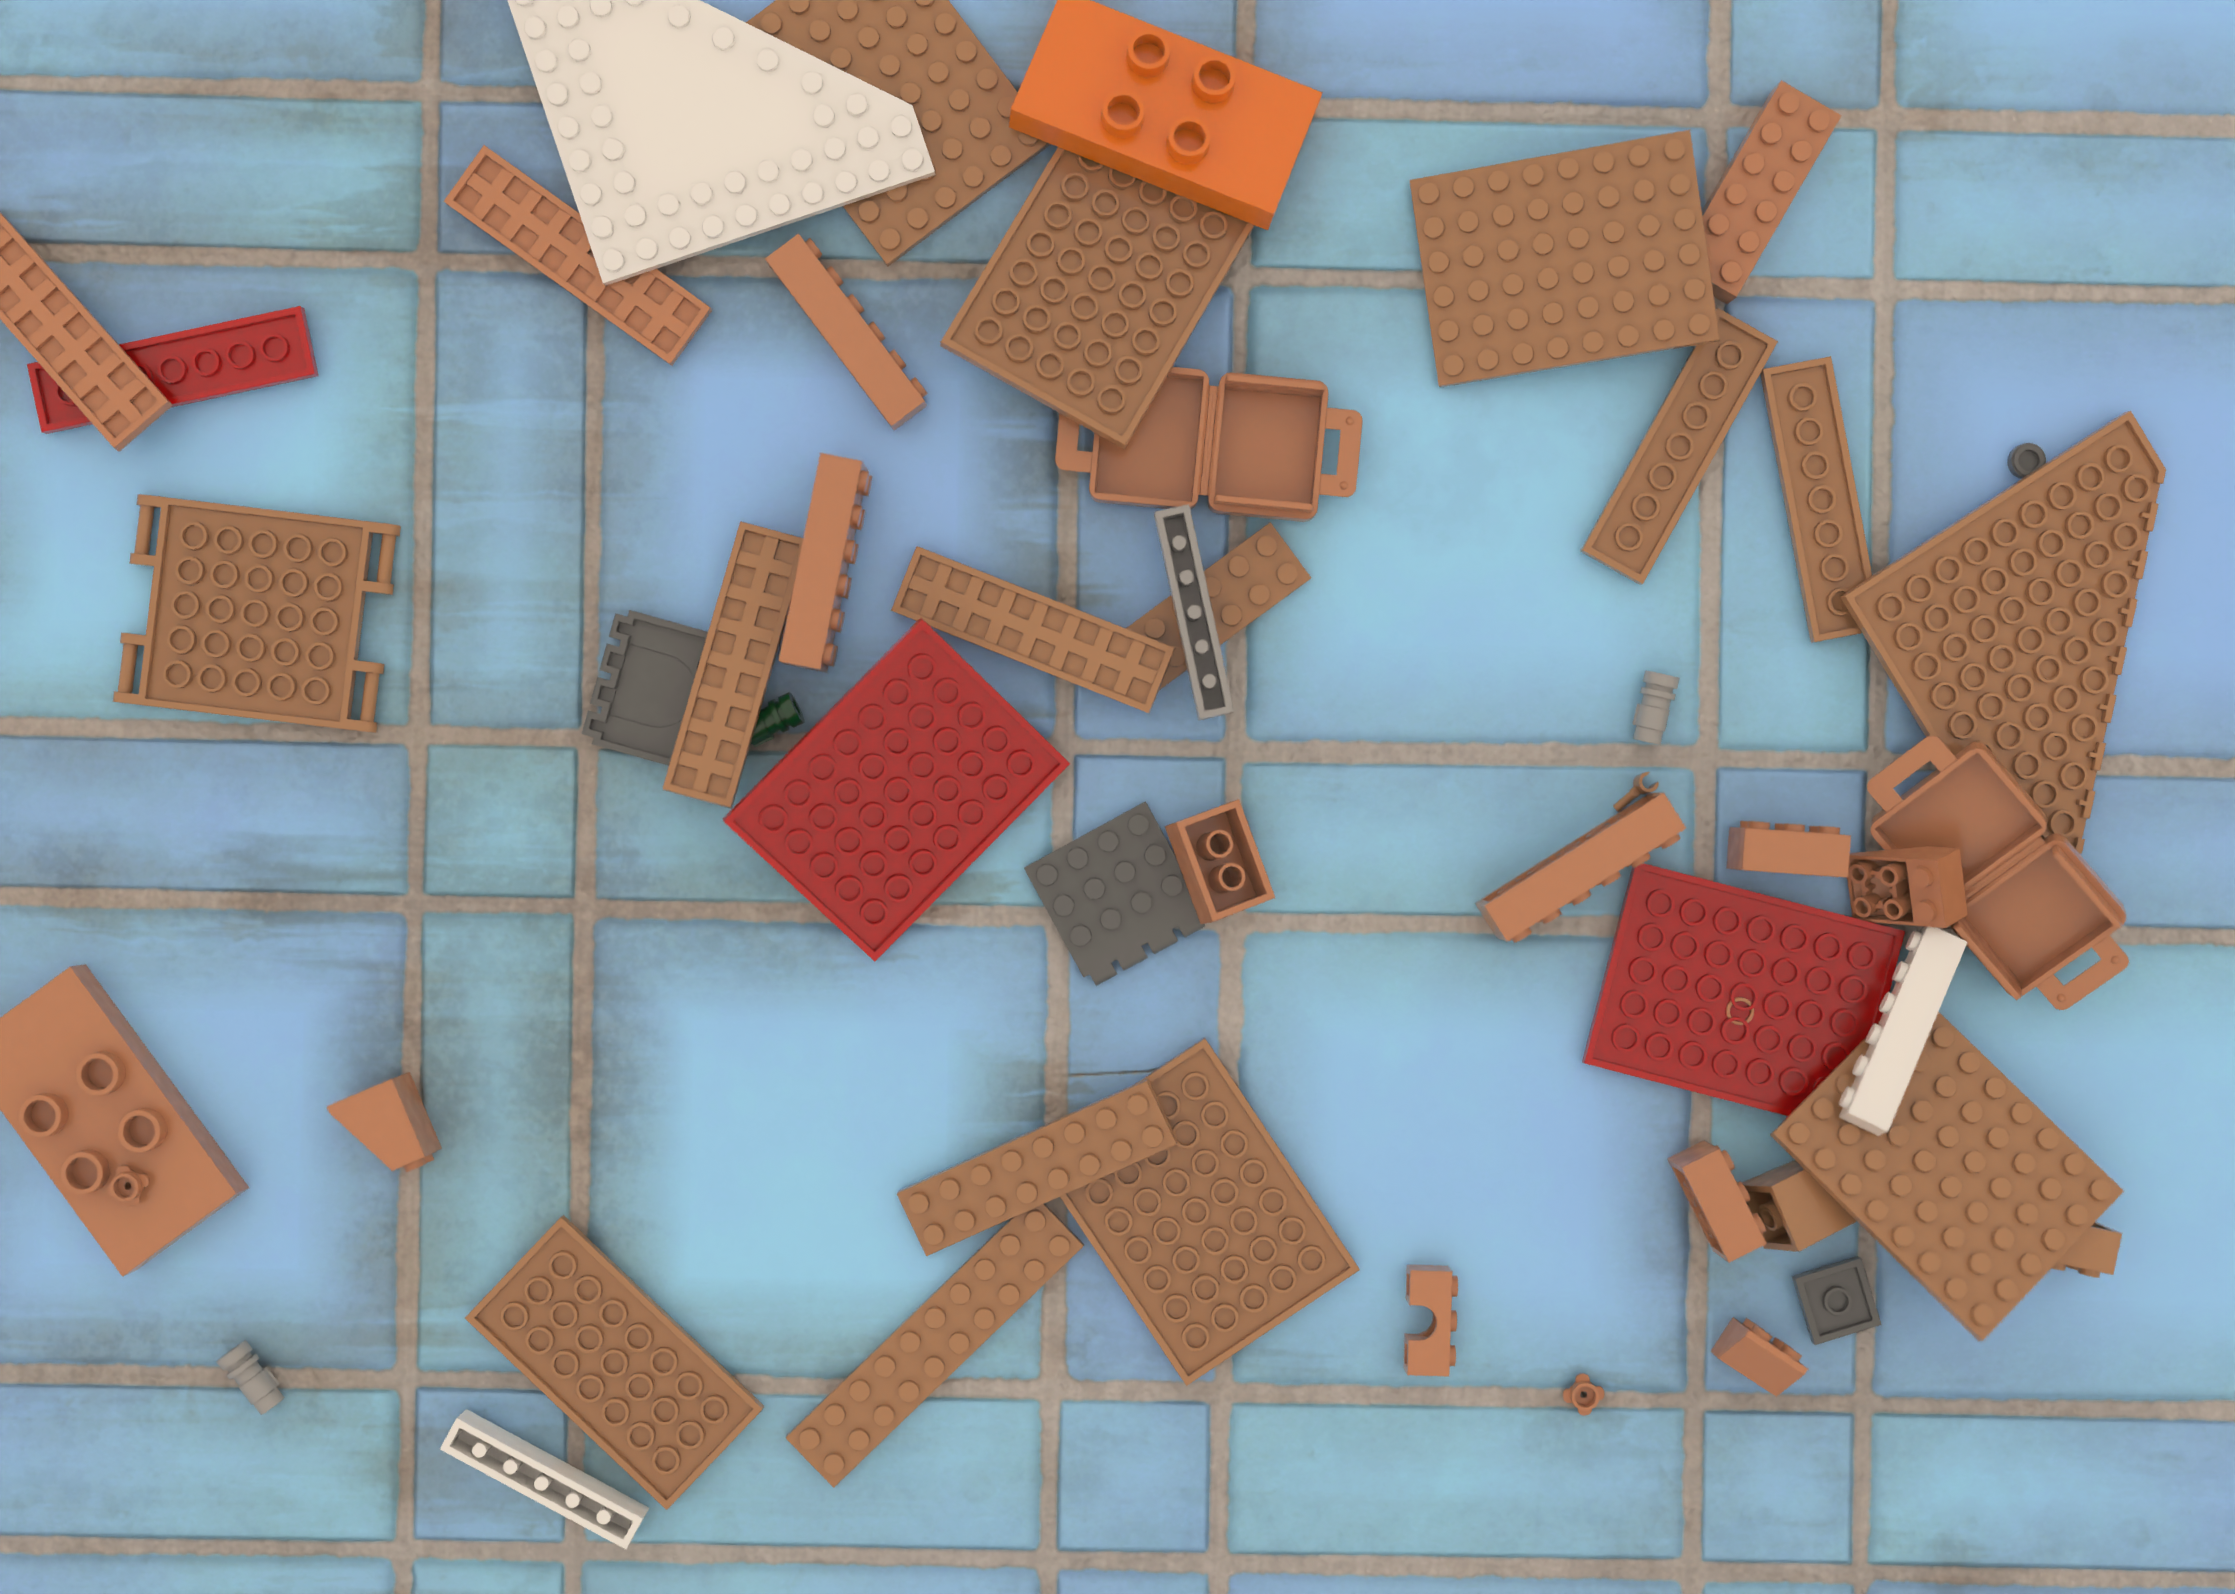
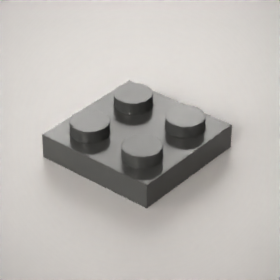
(1836, 1300)

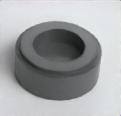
(2025, 459)

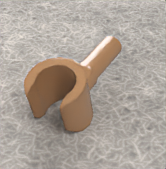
(1634, 792)

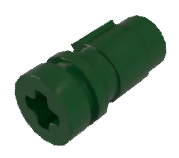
(777, 717)

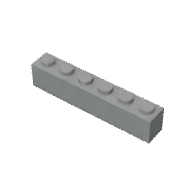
(1193, 612)

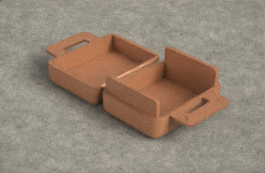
(1241, 443)
(2026, 896)

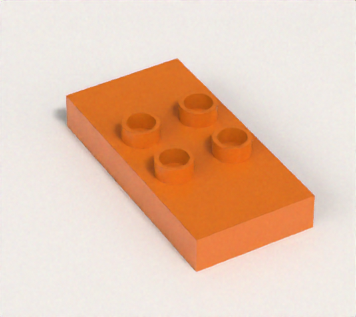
(1164, 110)

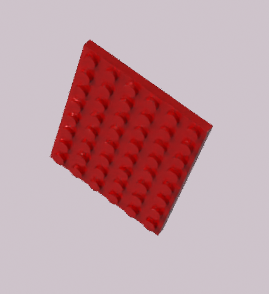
(896, 790)
(1697, 945)

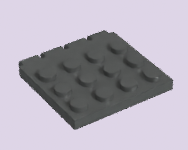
(646, 687)
(1115, 893)

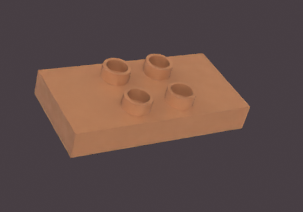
(98, 1100)

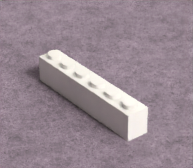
(1902, 1029)
(544, 1478)

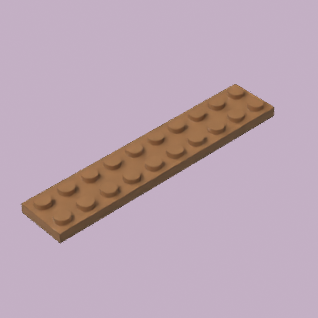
(933, 1342)

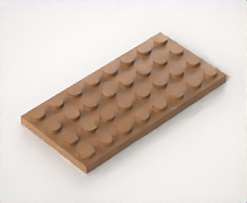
(614, 1362)

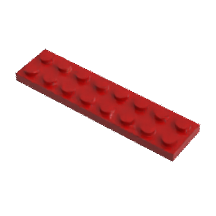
(200, 364)

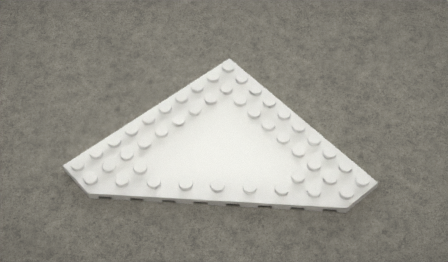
(703, 127)

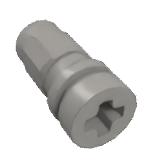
(1653, 712)
(254, 1381)

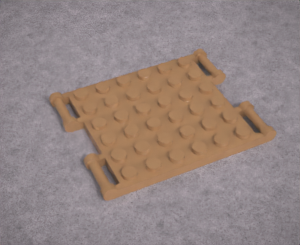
(256, 613)

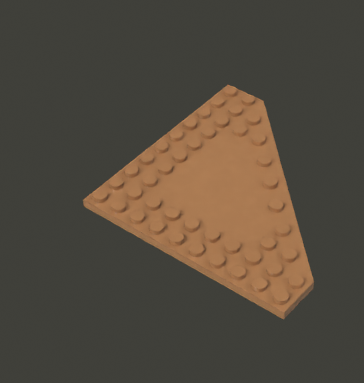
(2023, 617)

